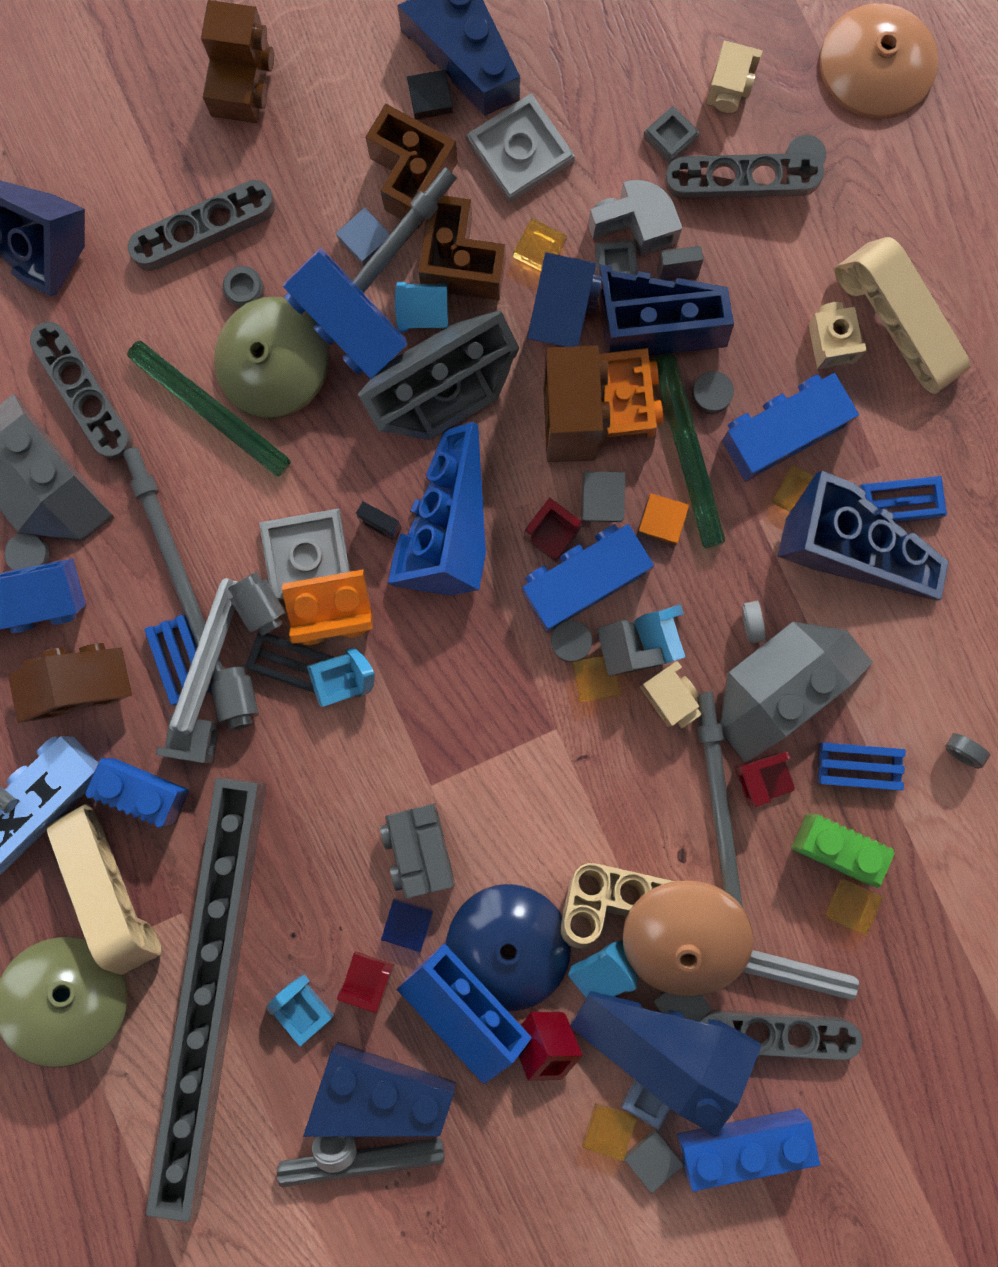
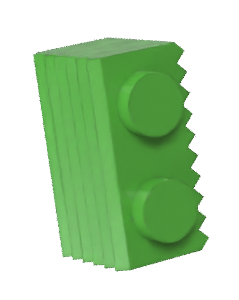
(843, 849)

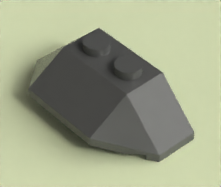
(442, 378)
(39, 484)
(787, 684)

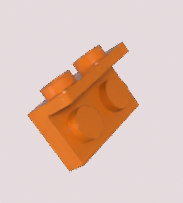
(631, 393)
(328, 607)

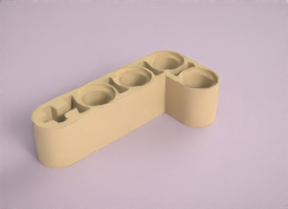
(906, 310)
(98, 893)
(607, 900)

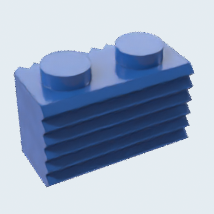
(136, 792)

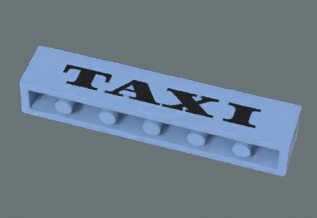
(43, 794)

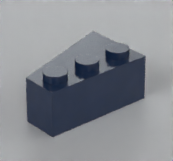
(466, 44)
(563, 299)
(662, 313)
(377, 1098)

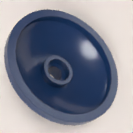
(514, 917)

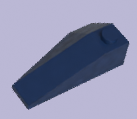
(39, 236)
(851, 538)
(681, 1061)

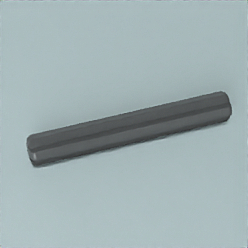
(366, 1162)

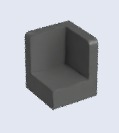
(602, 497)
(622, 649)
(197, 746)

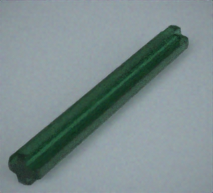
(209, 408)
(689, 452)

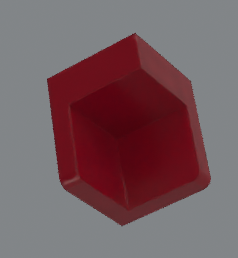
(552, 529)
(765, 778)
(366, 982)
(552, 1047)

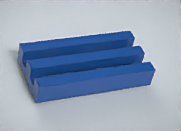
(917, 483)
(160, 658)
(895, 769)

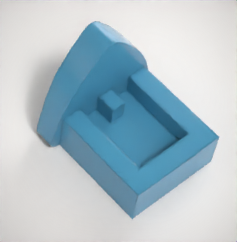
(421, 306)
(659, 631)
(341, 677)
(605, 972)
(299, 1010)

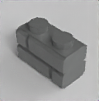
(418, 851)

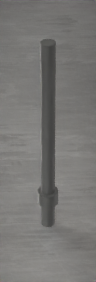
(423, 207)
(145, 489)
(710, 735)

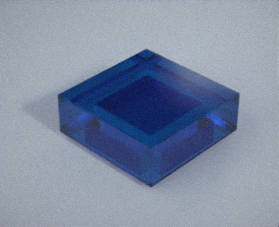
(407, 925)

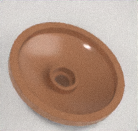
(874, 79)
(685, 920)

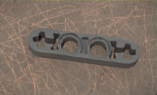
(743, 167)
(199, 218)
(81, 391)
(779, 1026)

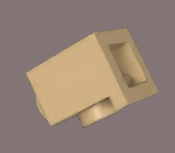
(733, 76)
(828, 346)
(672, 696)

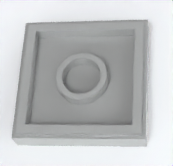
(520, 148)
(304, 548)

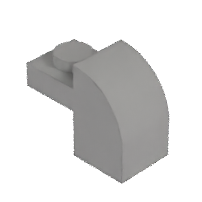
(644, 210)

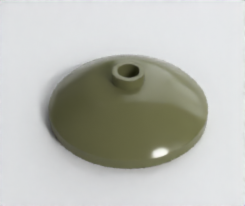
(288, 371)
(54, 1031)

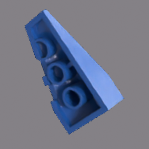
(447, 536)

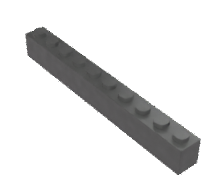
(206, 1000)

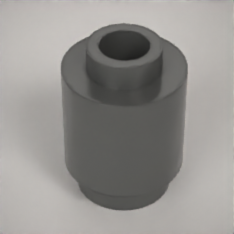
(256, 604)
(234, 698)

